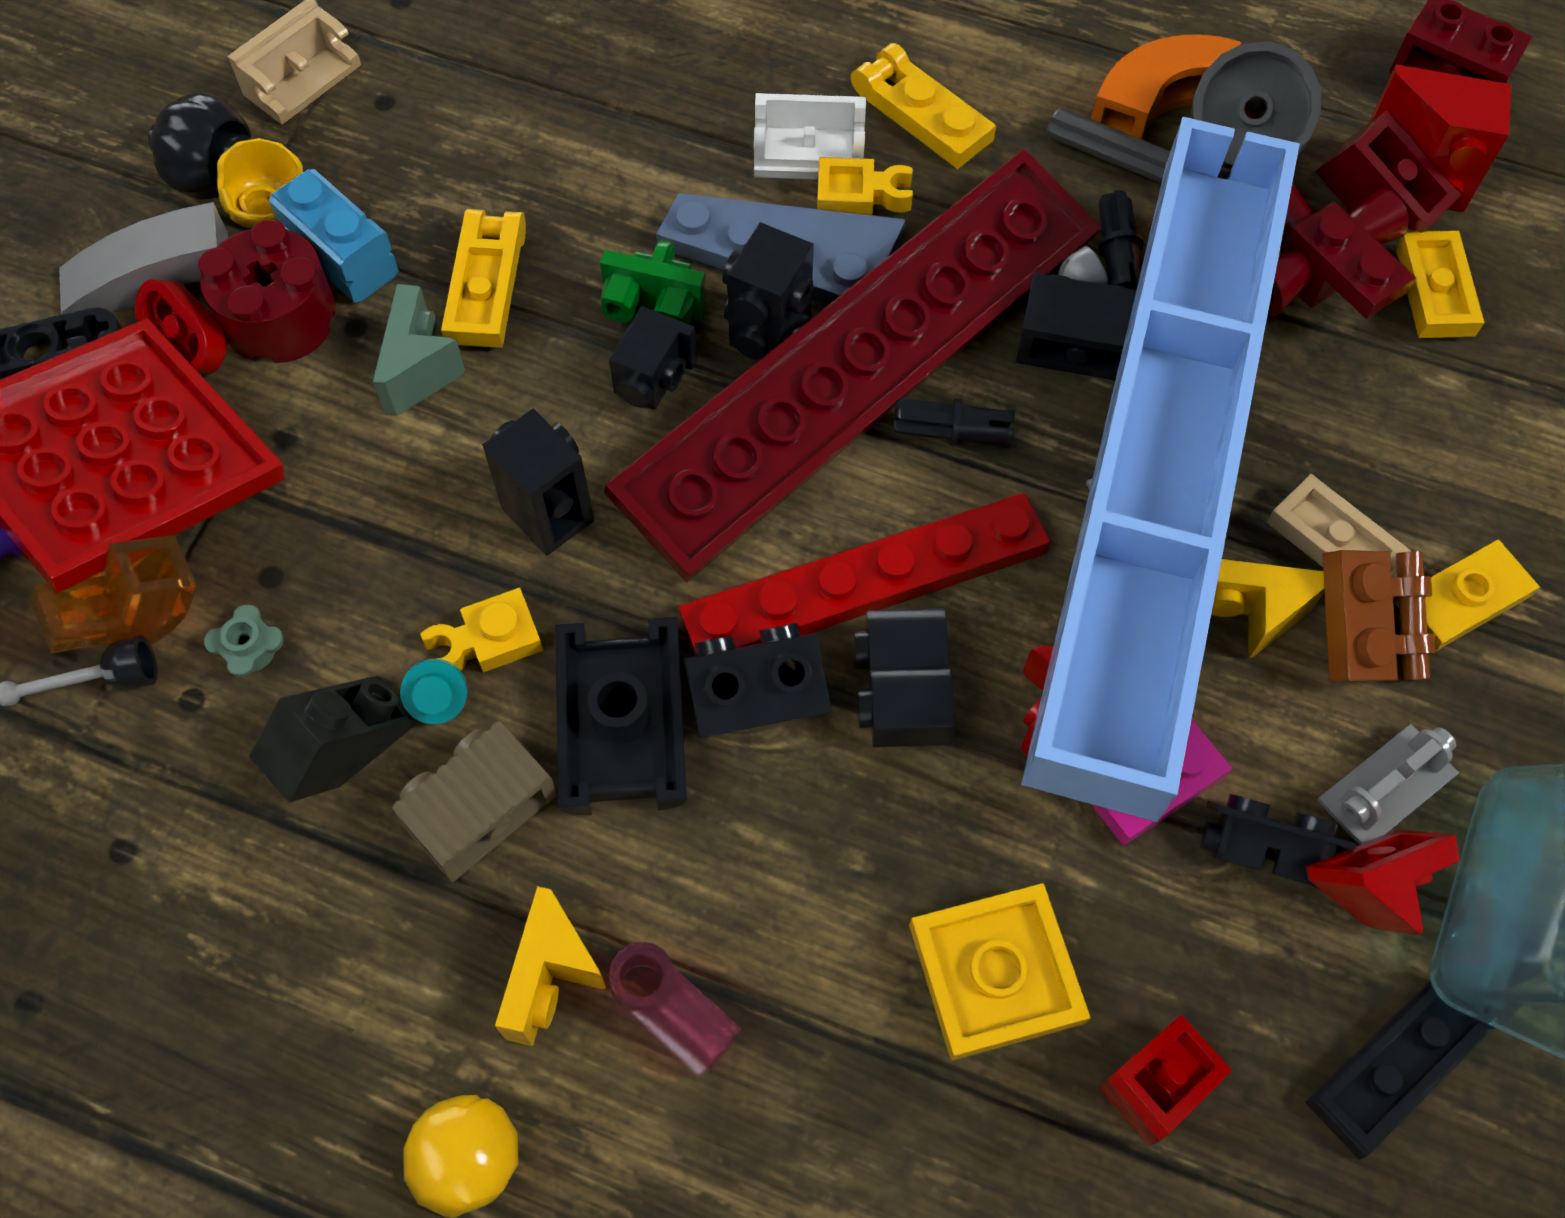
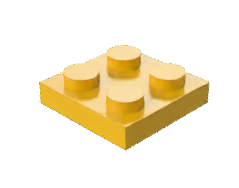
(998, 971)

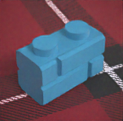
(347, 243)

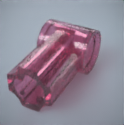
(675, 1013)

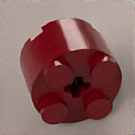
(268, 293)

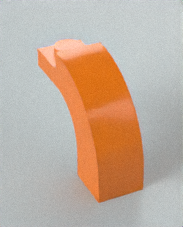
(1157, 80)

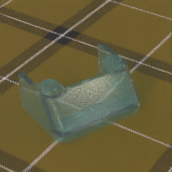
(1506, 910)

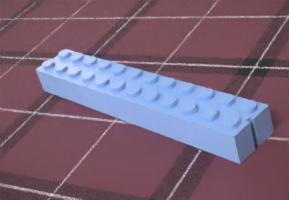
(1164, 481)

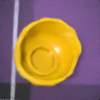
(249, 177)
(460, 1155)

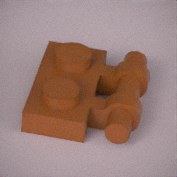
(1362, 615)

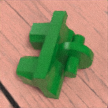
(651, 282)

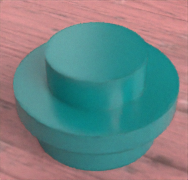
(434, 691)

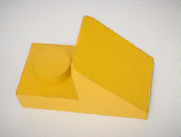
(1269, 595)
(546, 951)

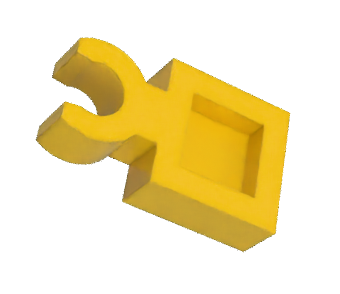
(854, 186)
(493, 631)

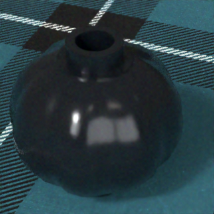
(191, 139)

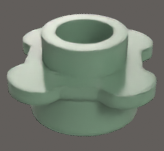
(253, 654)

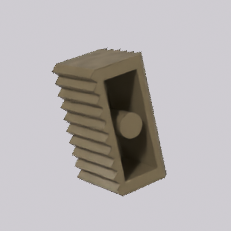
(474, 799)

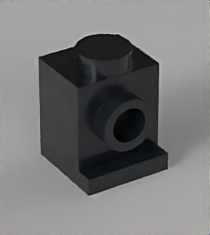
(652, 358)

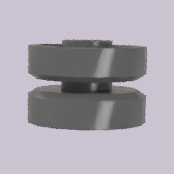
(1264, 78)

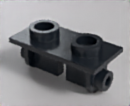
(1247, 832)

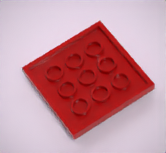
(118, 450)

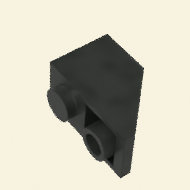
(329, 735)

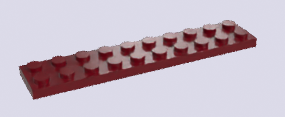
(848, 366)

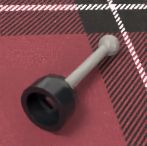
(124, 664)

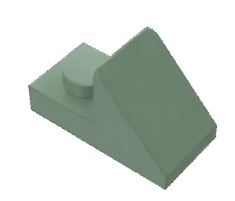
(412, 357)

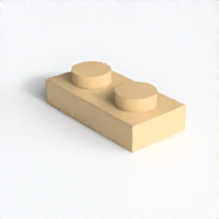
(1324, 522)

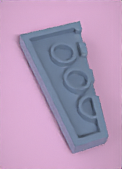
(844, 243)

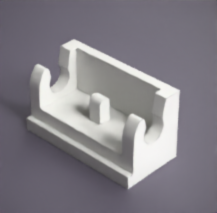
(801, 128)

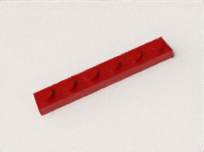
(872, 575)

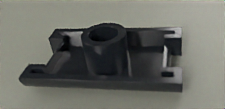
(627, 754)

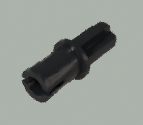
(1120, 240)
(954, 422)

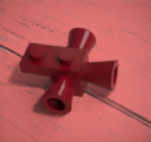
(1342, 253)

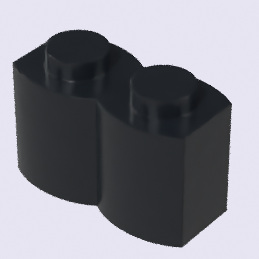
(907, 677)

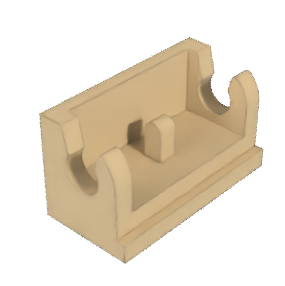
(294, 61)

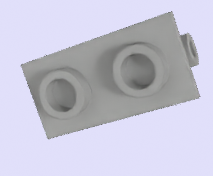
(1391, 783)

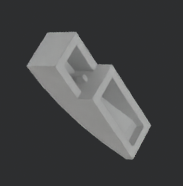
(154, 248)

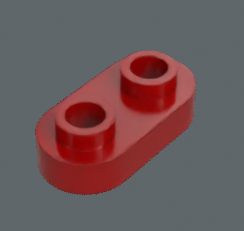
(183, 323)

